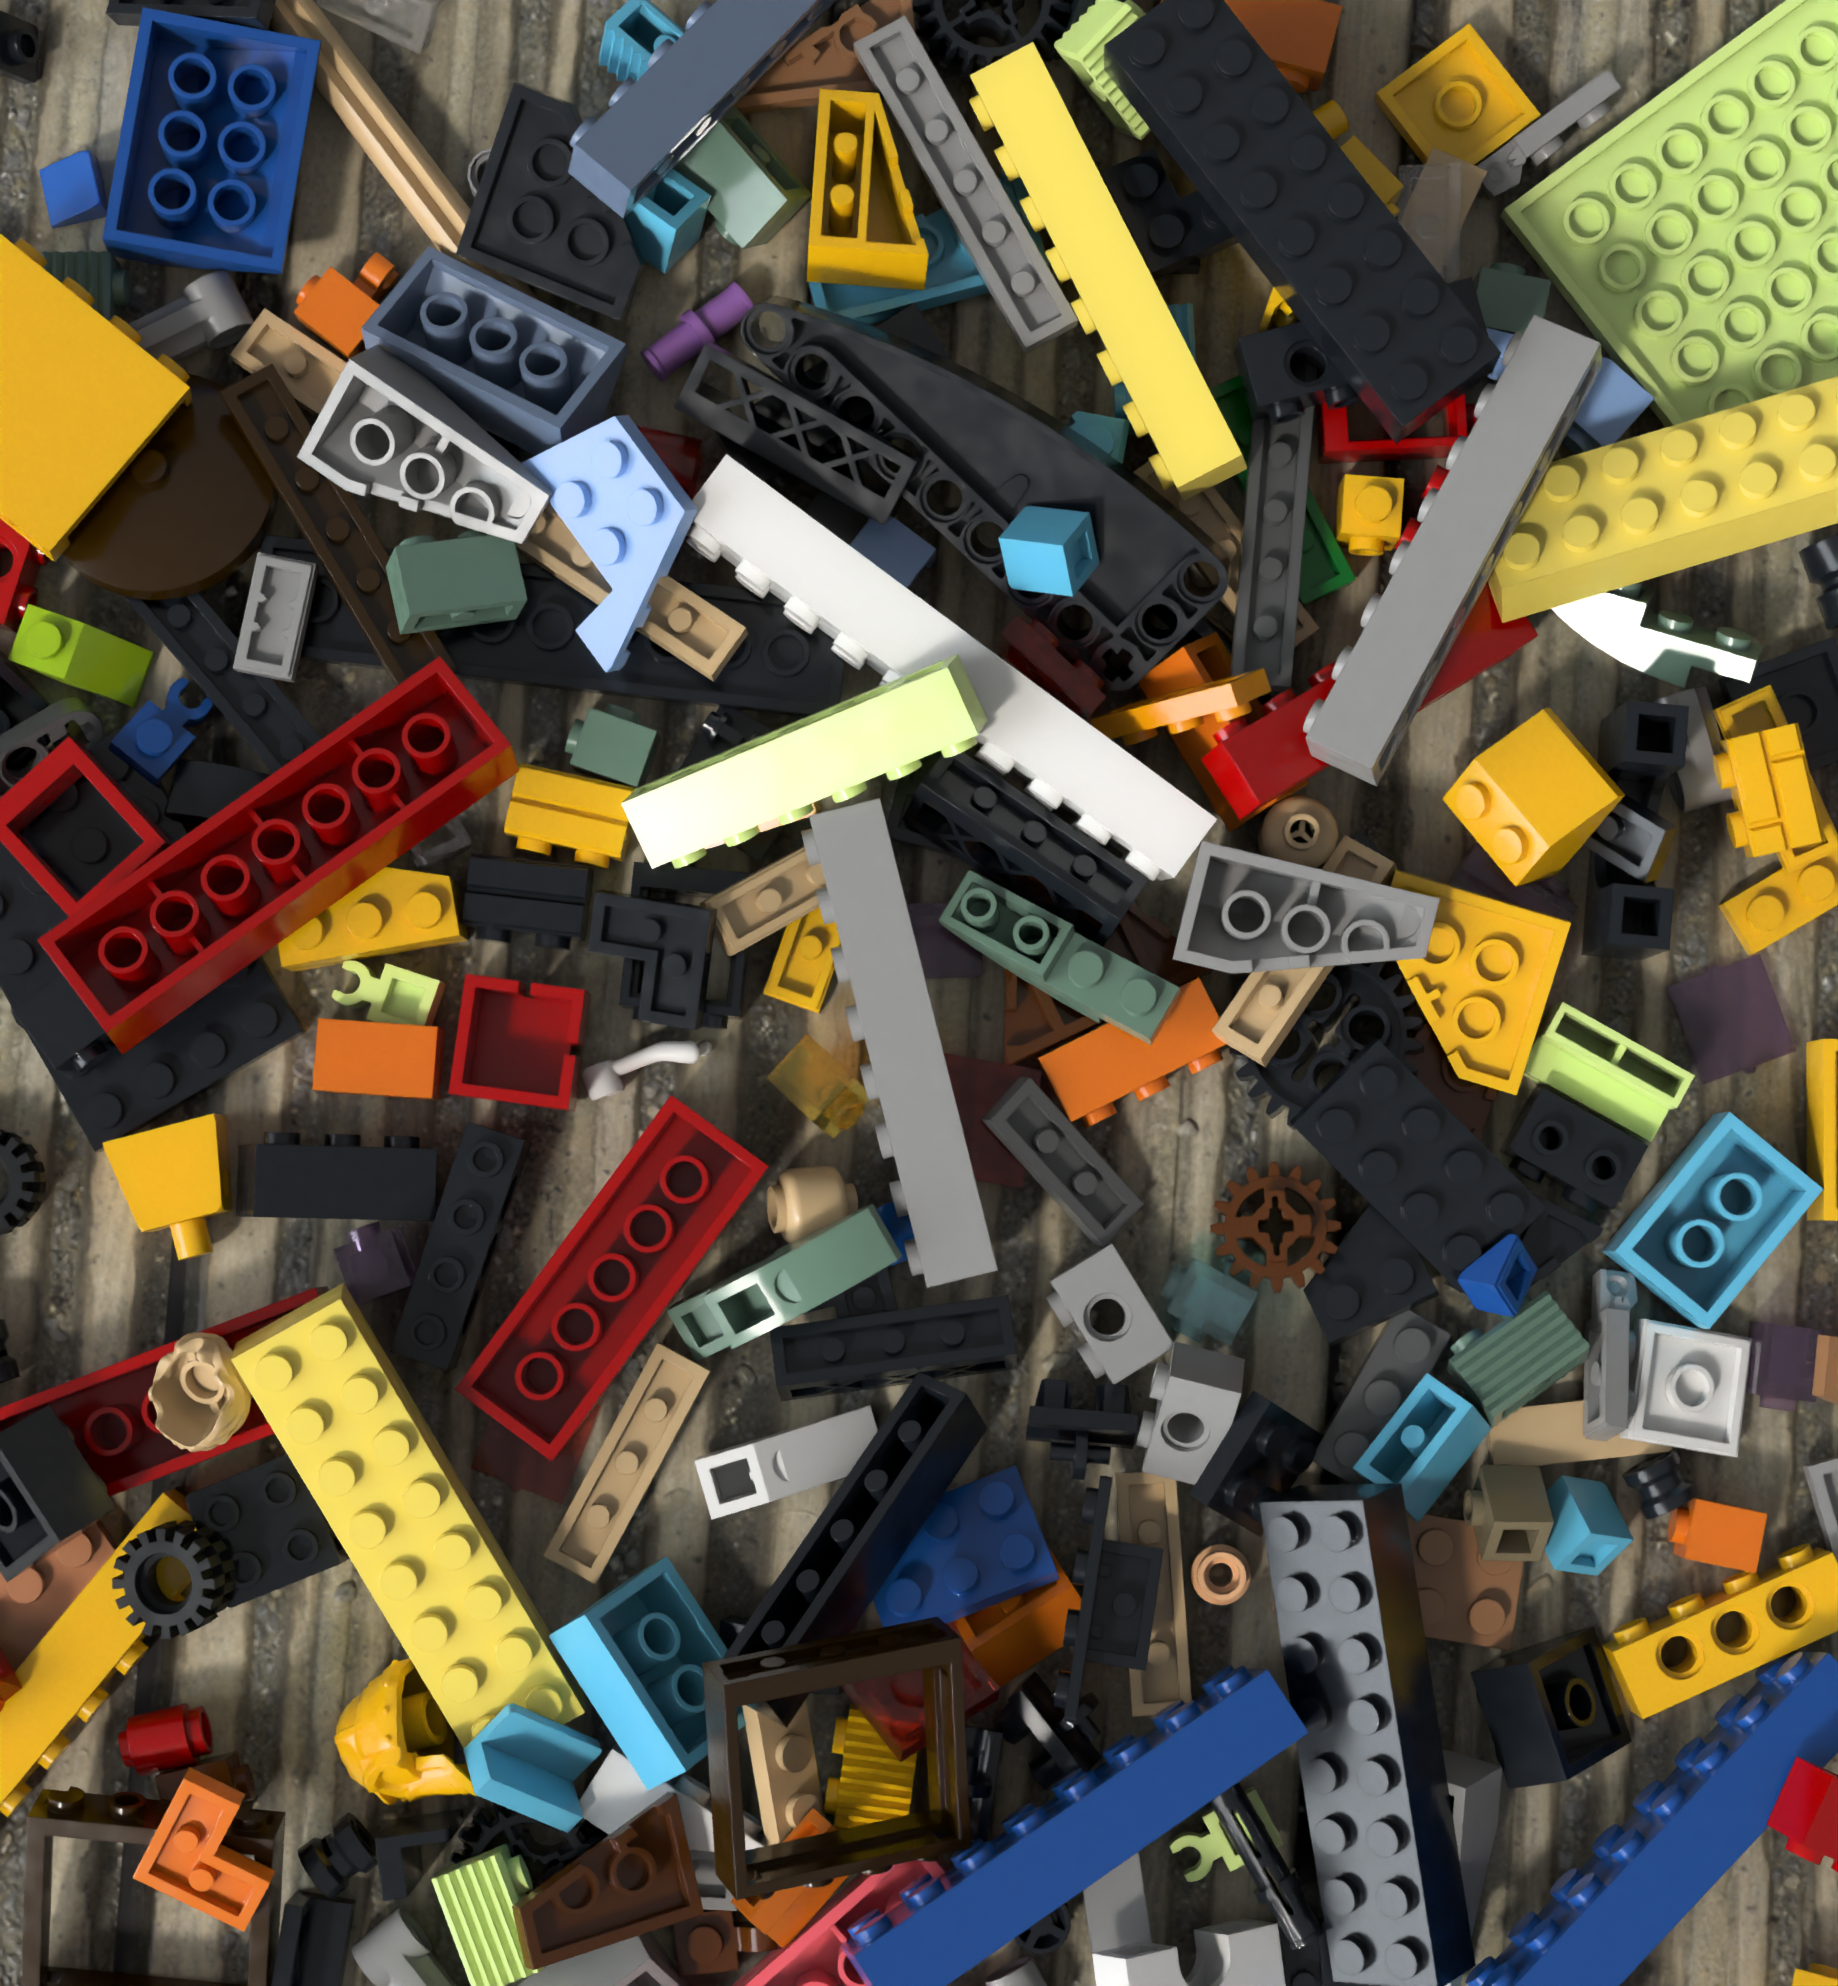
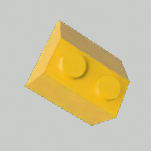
(1533, 798)

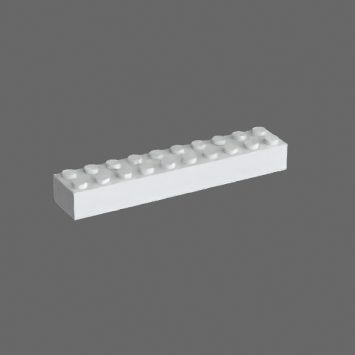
(900, 633)

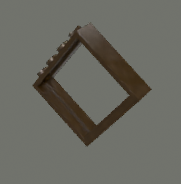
(820, 1666)
(134, 1820)

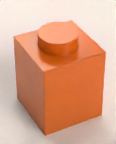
(1717, 1533)

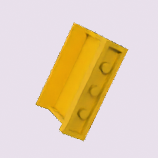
(71, 399)

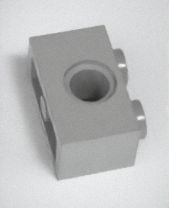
(1139, 1336)
(1196, 1384)

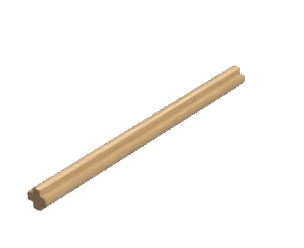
(383, 133)

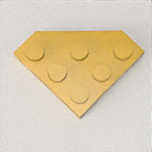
(1484, 979)

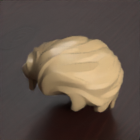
(199, 1393)

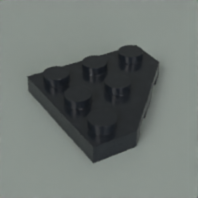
(541, 220)

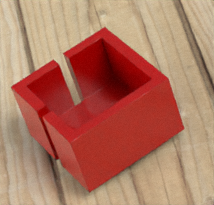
(519, 1045)

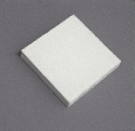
(1688, 1387)

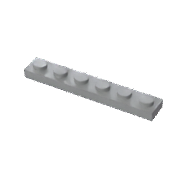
(965, 184)

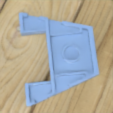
(626, 519)

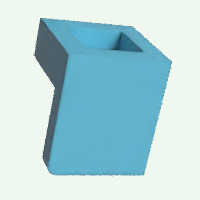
(1049, 550)
(1586, 1526)

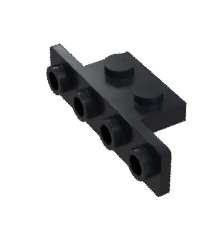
(1115, 1602)

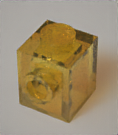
(820, 1087)

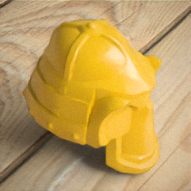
(400, 1740)

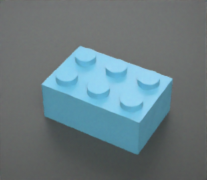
(1712, 1220)
(643, 1669)

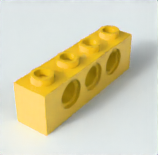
(1709, 1662)

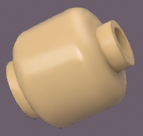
(1279, 843)
(808, 1200)

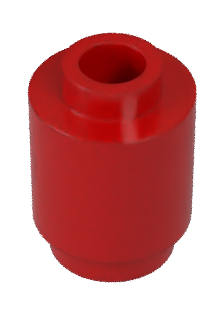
(166, 1739)

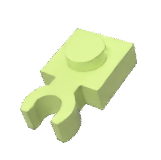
(395, 997)
(1216, 1843)

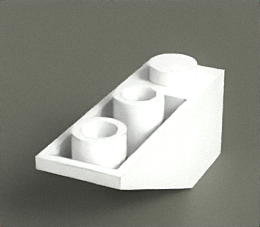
(784, 1462)
(619, 1795)

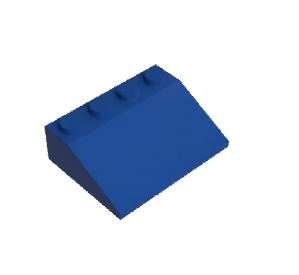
(210, 145)

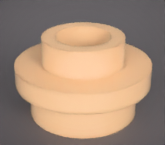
(1227, 1592)

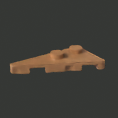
(823, 60)

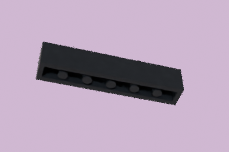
(865, 1527)

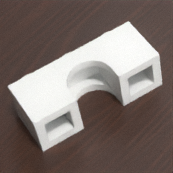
(1226, 1955)

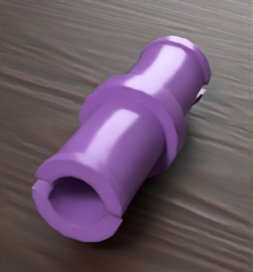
(695, 330)

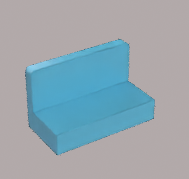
(531, 1765)

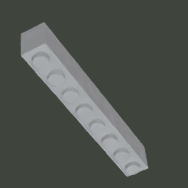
(1453, 549)
(902, 1043)

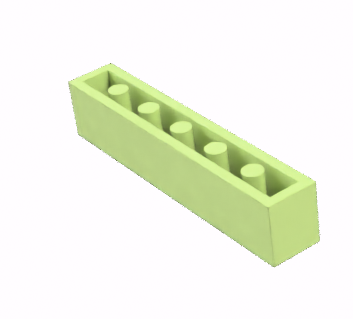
(806, 762)

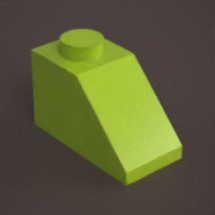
(81, 656)

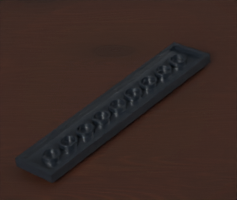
(771, 671)

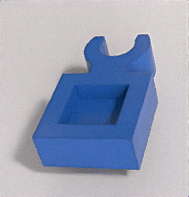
(158, 737)

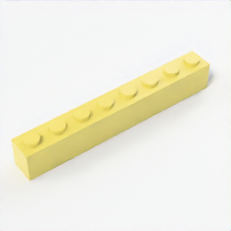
(1107, 272)

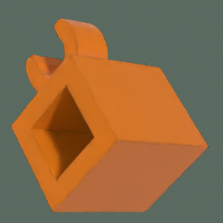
(338, 309)

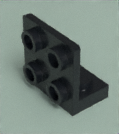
(269, 1528)

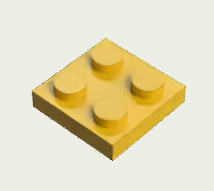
(1457, 101)

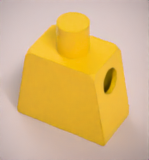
(176, 1179)

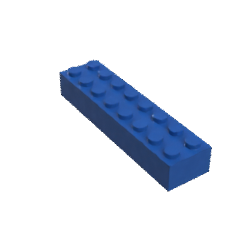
(1078, 1835)
(1678, 1836)

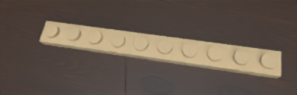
(677, 617)

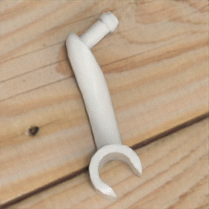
(605, 1080)

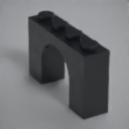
(1639, 752)

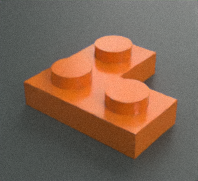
(191, 1862)

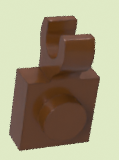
(714, 1942)

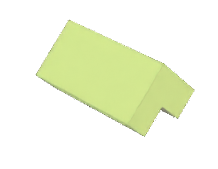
(1605, 1072)

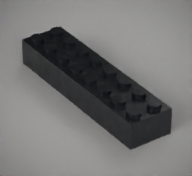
(1301, 210)
(1373, 1736)

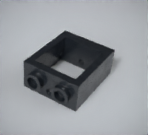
(695, 883)

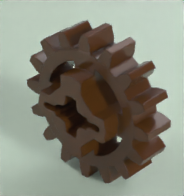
(1304, 1227)

